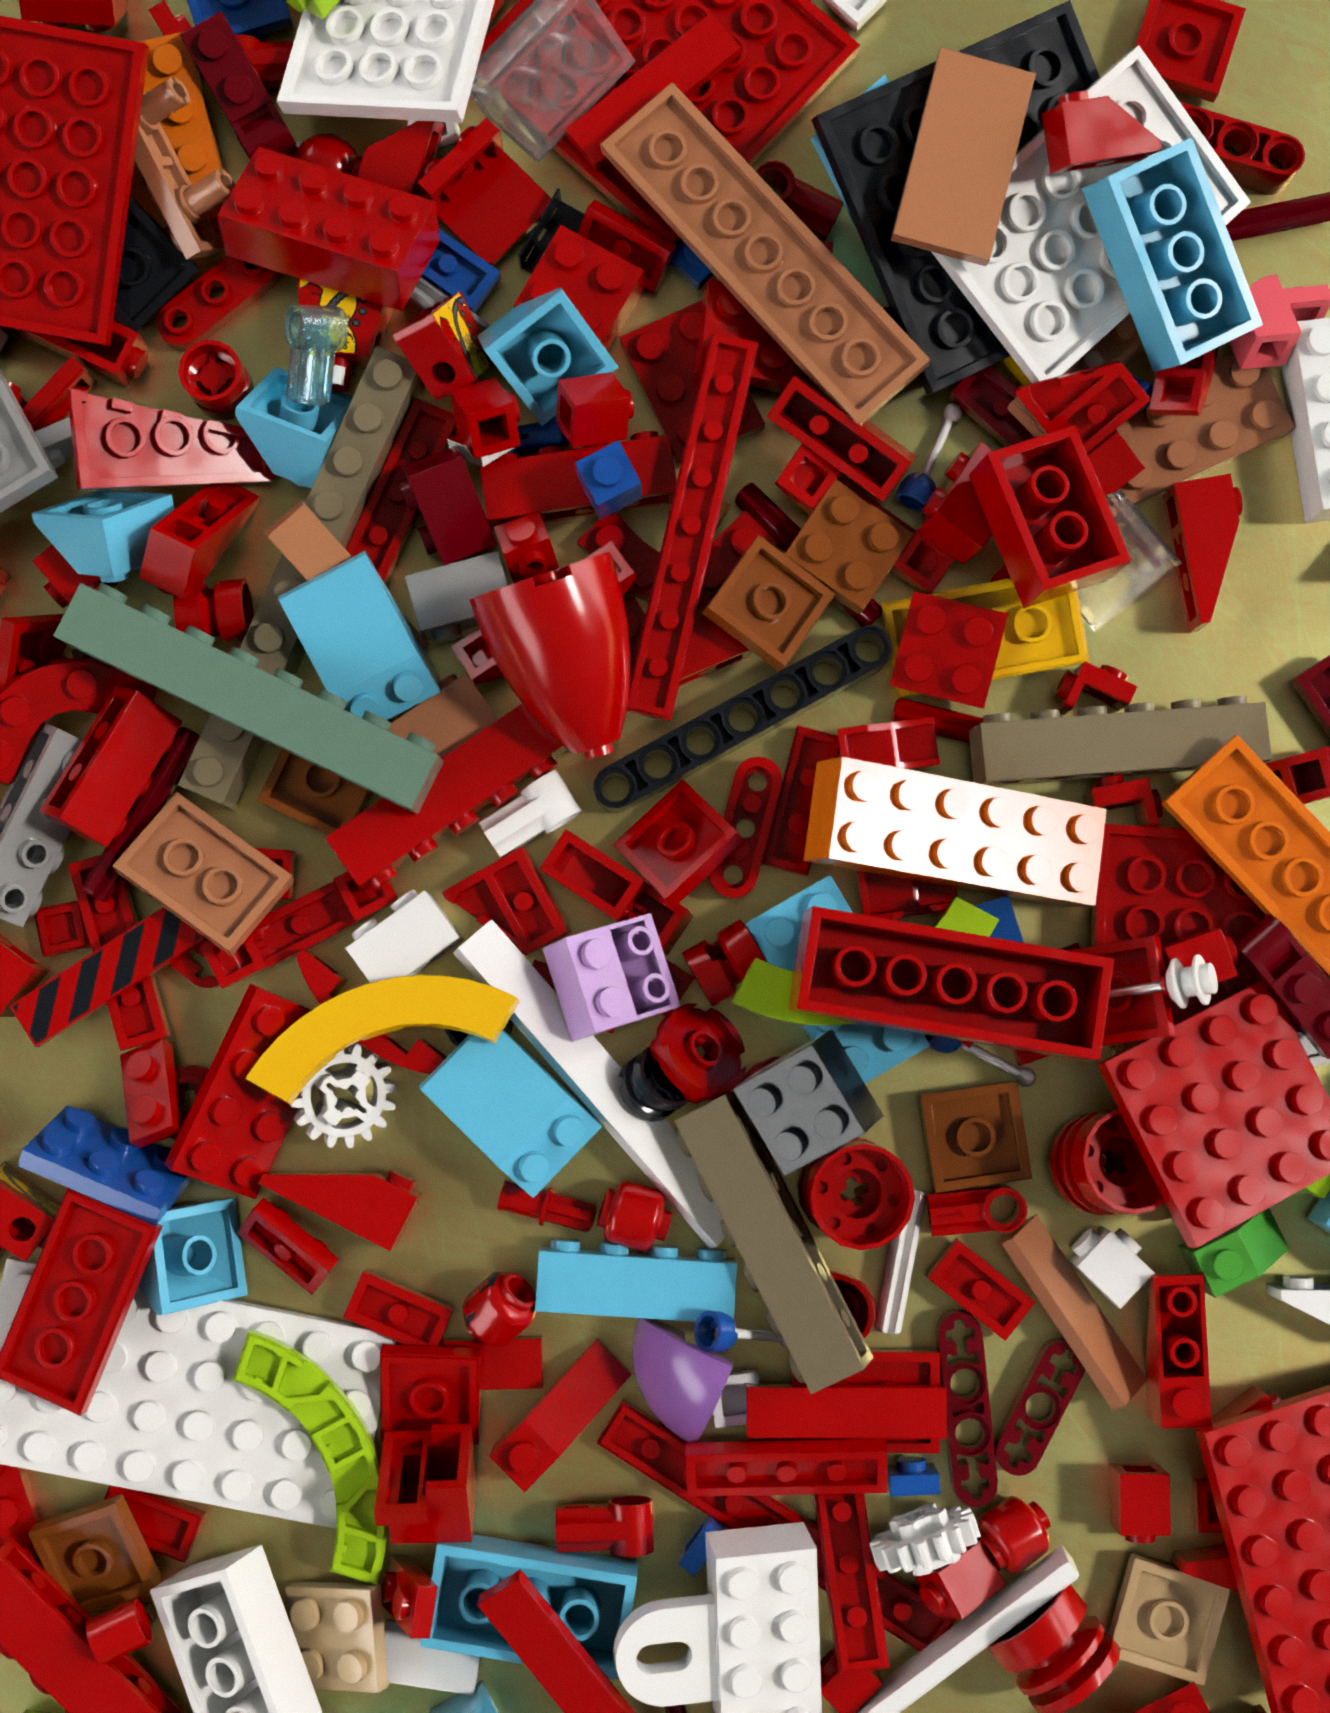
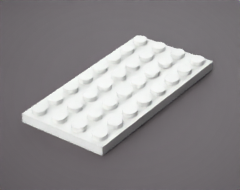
(178, 1421)

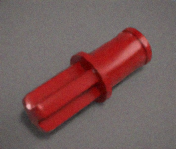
(547, 1207)

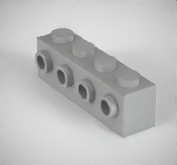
(28, 839)

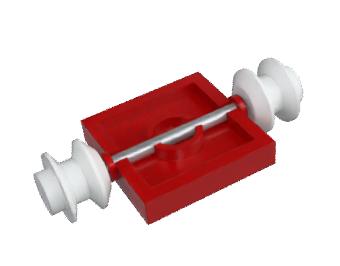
(1141, 989)

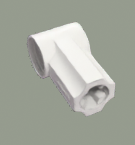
(539, 809)

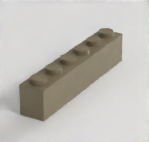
(1112, 743)
(773, 1242)

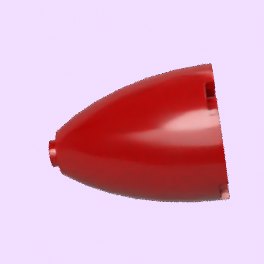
(564, 650)

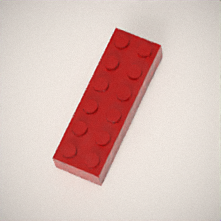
(951, 984)

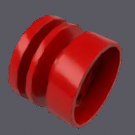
(1079, 1165)
(880, 1202)
(1058, 1653)

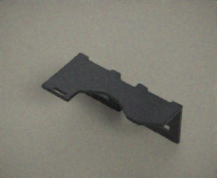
(564, 215)

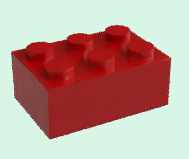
(1049, 516)

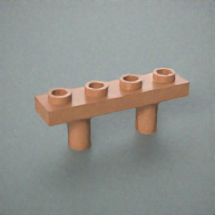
(167, 182)

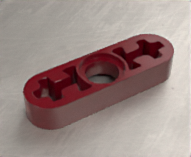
(1011, 1433)

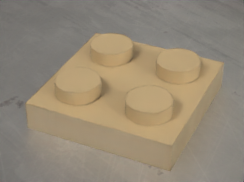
(1167, 1619)
(340, 1634)

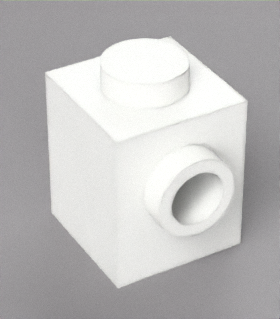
(1110, 1263)

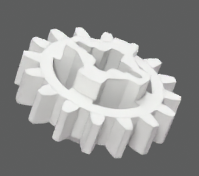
(331, 1110)
(925, 1539)

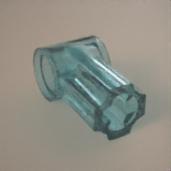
(314, 338)

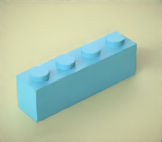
(634, 1283)

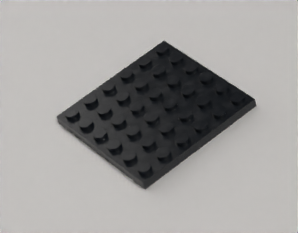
(870, 155)

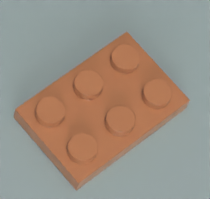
(203, 873)

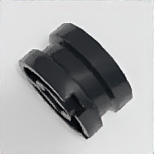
(648, 1089)

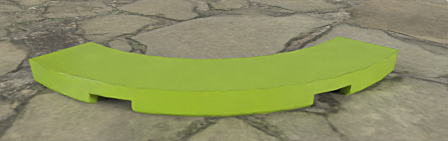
(768, 987)
(340, 1439)

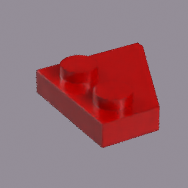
(515, 899)

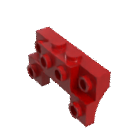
(904, 746)

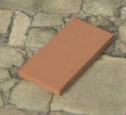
(963, 157)

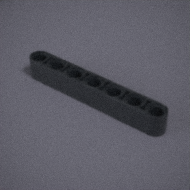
(756, 700)

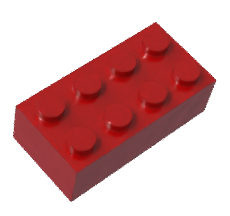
(329, 228)

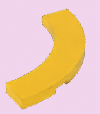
(374, 1011)

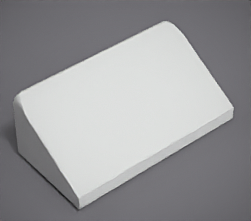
(427, 1667)

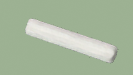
(899, 1271)

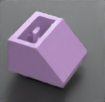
(611, 976)

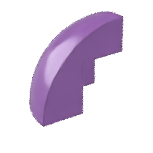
(677, 1377)

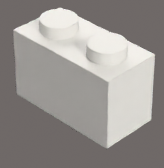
(405, 940)

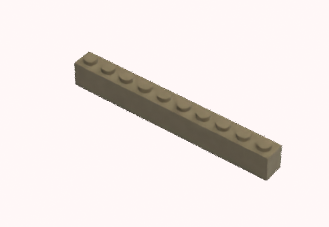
(338, 497)

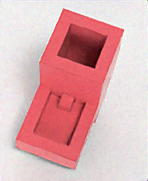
(1279, 312)

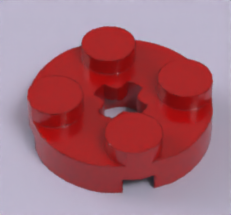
(689, 1072)

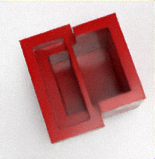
(427, 1485)

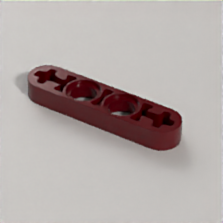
(971, 1406)

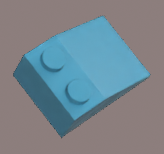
(360, 640)
(511, 1109)

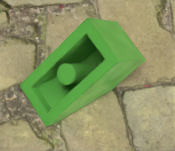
(1237, 1254)

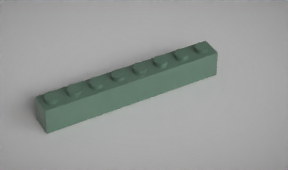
(249, 697)

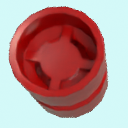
(214, 378)
(218, 611)
(723, 963)

